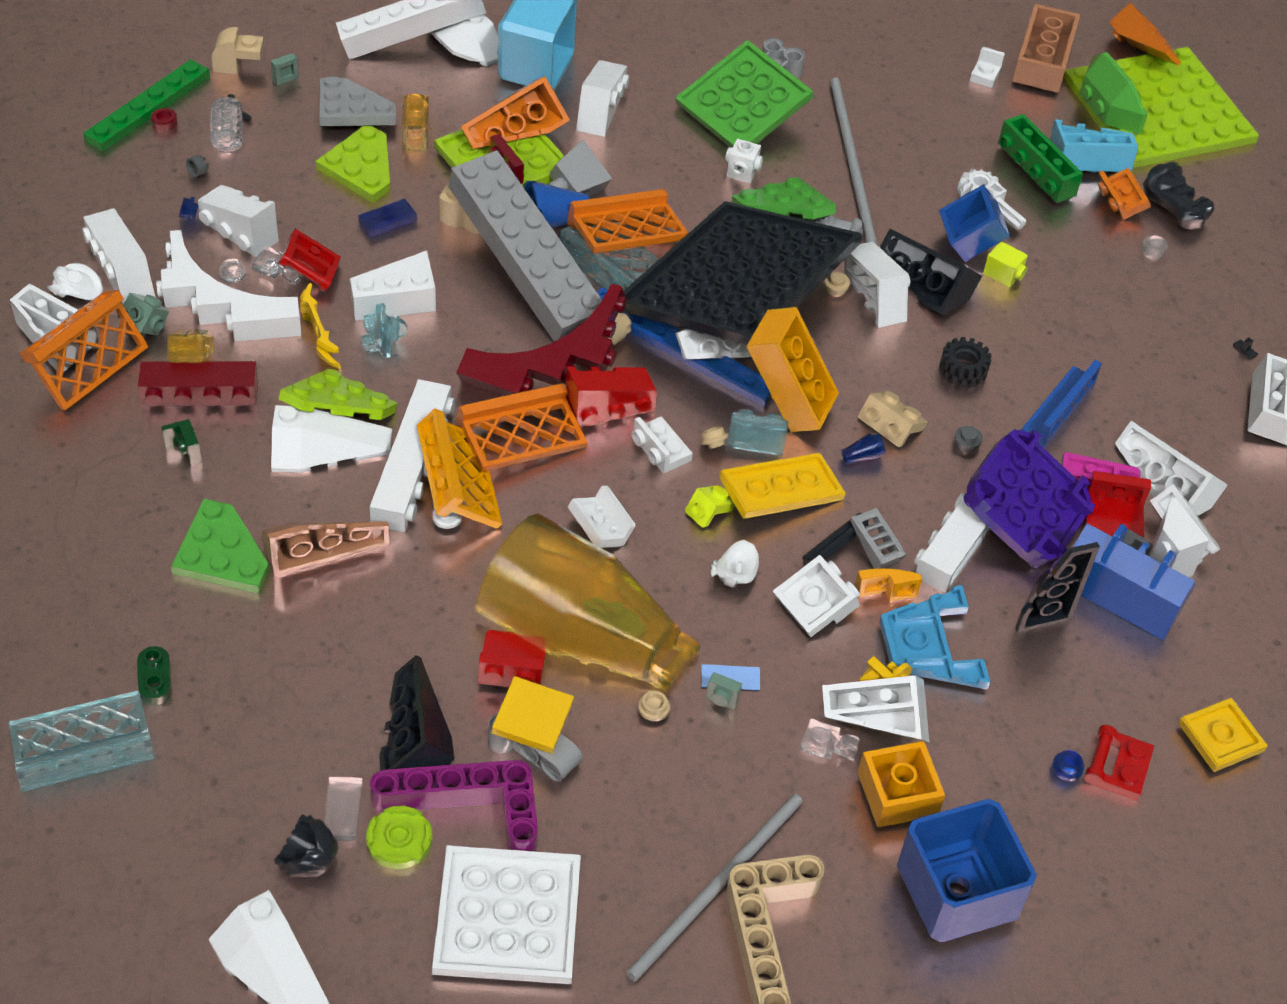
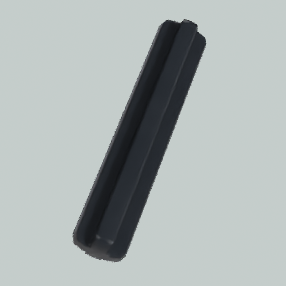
(833, 542)

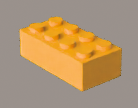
(793, 369)

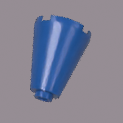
(552, 201)

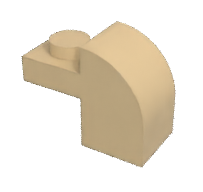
(232, 47)

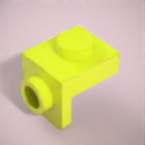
(707, 503)

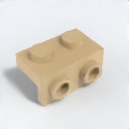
(891, 417)

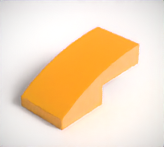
(894, 582)

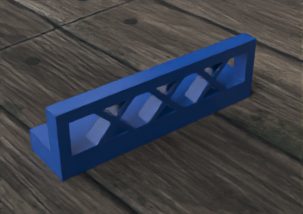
(1062, 402)

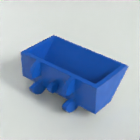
(1134, 583)

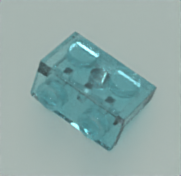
(757, 432)

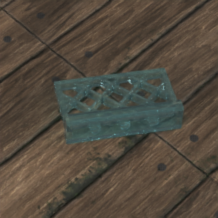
(606, 268)
(84, 757)

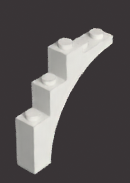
(214, 302)

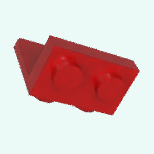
(1117, 501)
(509, 656)

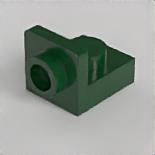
(182, 435)

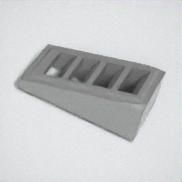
(873, 551)

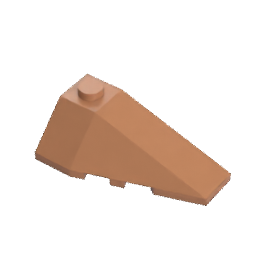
(312, 543)

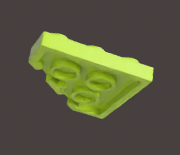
(360, 163)
(339, 395)

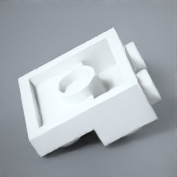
(817, 595)

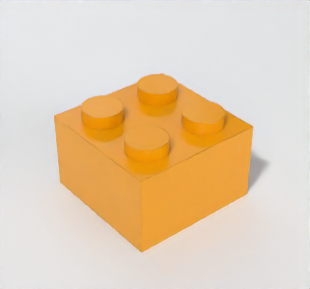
(900, 783)

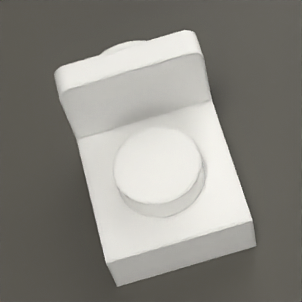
(987, 67)

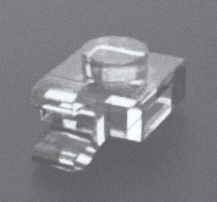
(267, 264)
(825, 740)

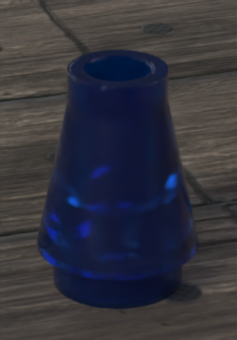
(865, 449)

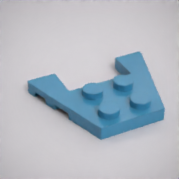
(917, 637)

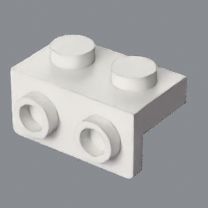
(603, 518)

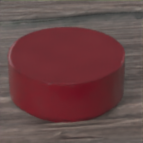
(164, 119)

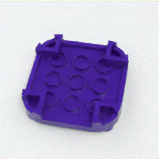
(1028, 498)

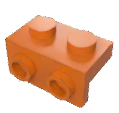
(1124, 193)

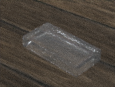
(343, 807)

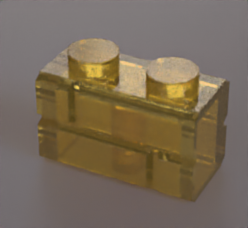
(415, 122)
(190, 345)

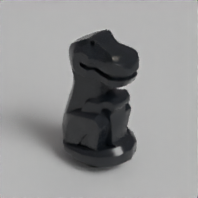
(1169, 189)

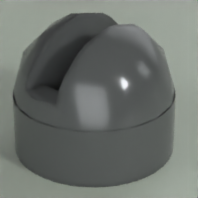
(196, 166)

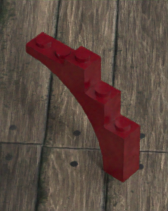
(584, 346)

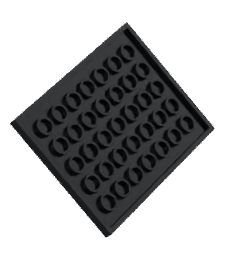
(738, 269)

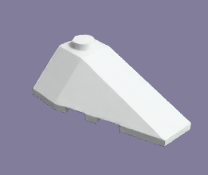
(704, 346)
(321, 438)
(1169, 467)
(265, 955)

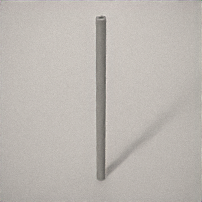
(712, 889)

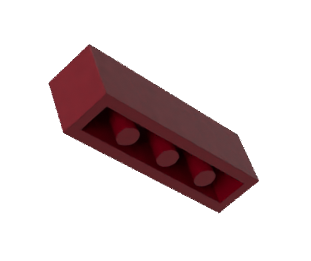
(198, 383)

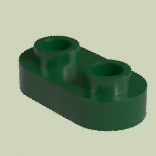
(154, 672)

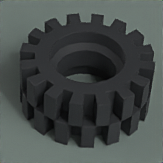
(965, 351)

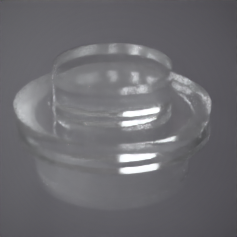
(1154, 246)
(232, 271)

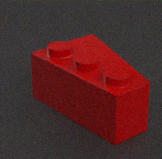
(609, 395)

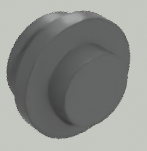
(968, 438)

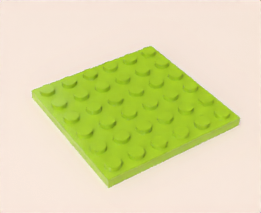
(1183, 106)

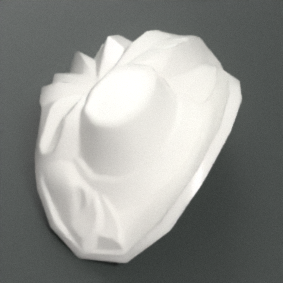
(76, 281)
(737, 564)

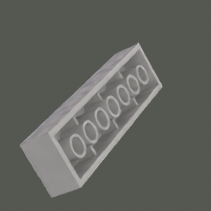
(524, 243)

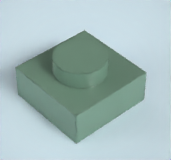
(284, 69)
(723, 691)

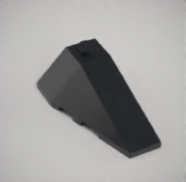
(933, 276)
(1058, 589)
(417, 726)

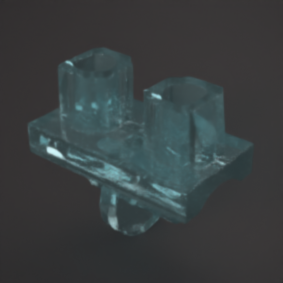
(382, 330)

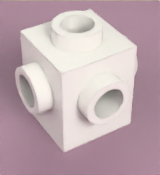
(746, 156)

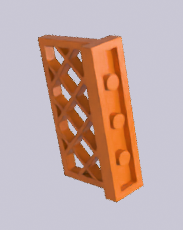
(626, 210)
(69, 331)
(513, 410)

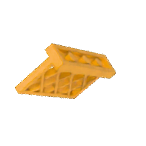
(446, 474)

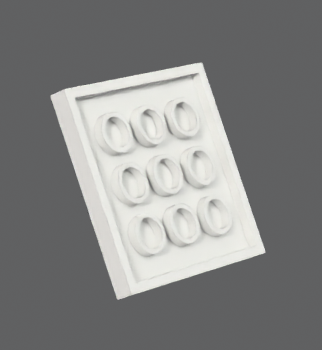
(507, 915)

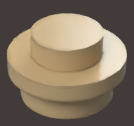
(837, 283)
(714, 437)
(654, 706)

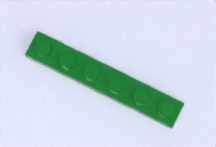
(141, 107)

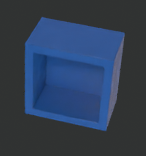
(974, 223)

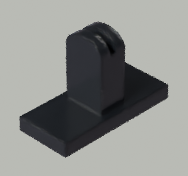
(1245, 347)

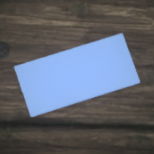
(746, 675)

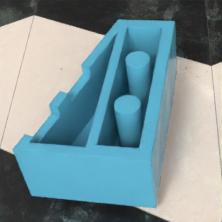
(1093, 149)

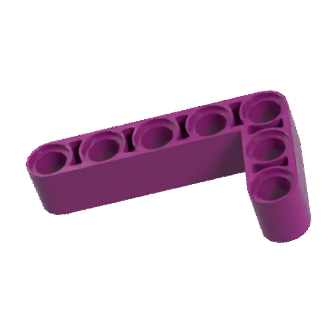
(466, 793)

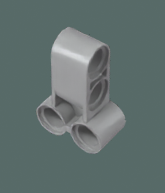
(790, 59)
(555, 765)

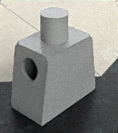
(580, 171)

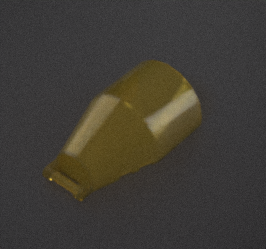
(580, 604)

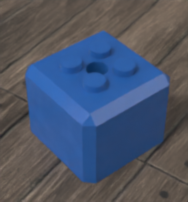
(969, 848)

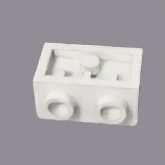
(660, 444)

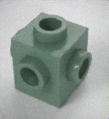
(146, 313)

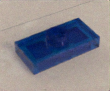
(387, 218)

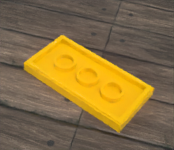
(781, 485)

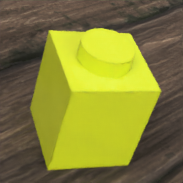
(1005, 264)

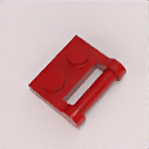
(314, 255)
(1129, 767)

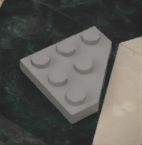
(352, 105)

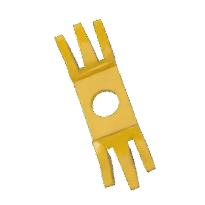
(308, 307)

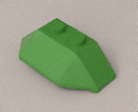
(1112, 95)

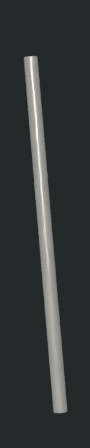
(853, 161)

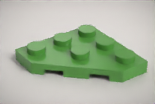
(788, 197)
(221, 550)

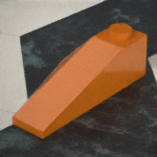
(1141, 34)
(521, 115)

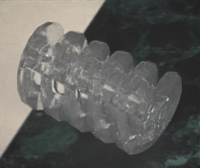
(226, 124)

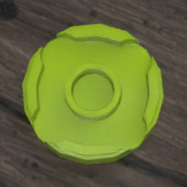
(399, 837)

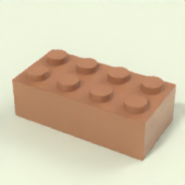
(1046, 48)

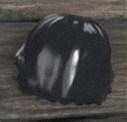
(308, 850)

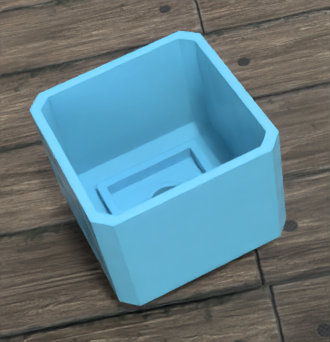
(536, 40)

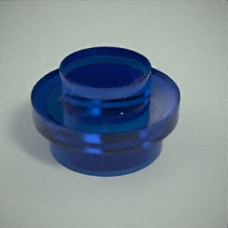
(188, 209)
(1068, 765)

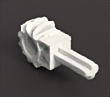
(974, 179)

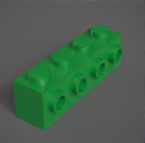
(1040, 158)

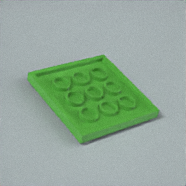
(744, 96)

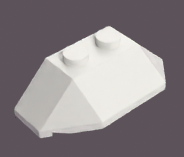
(471, 39)

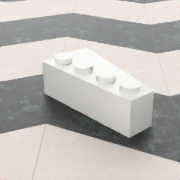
(118, 253)

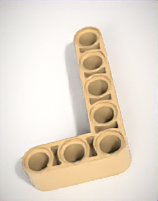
(759, 929)

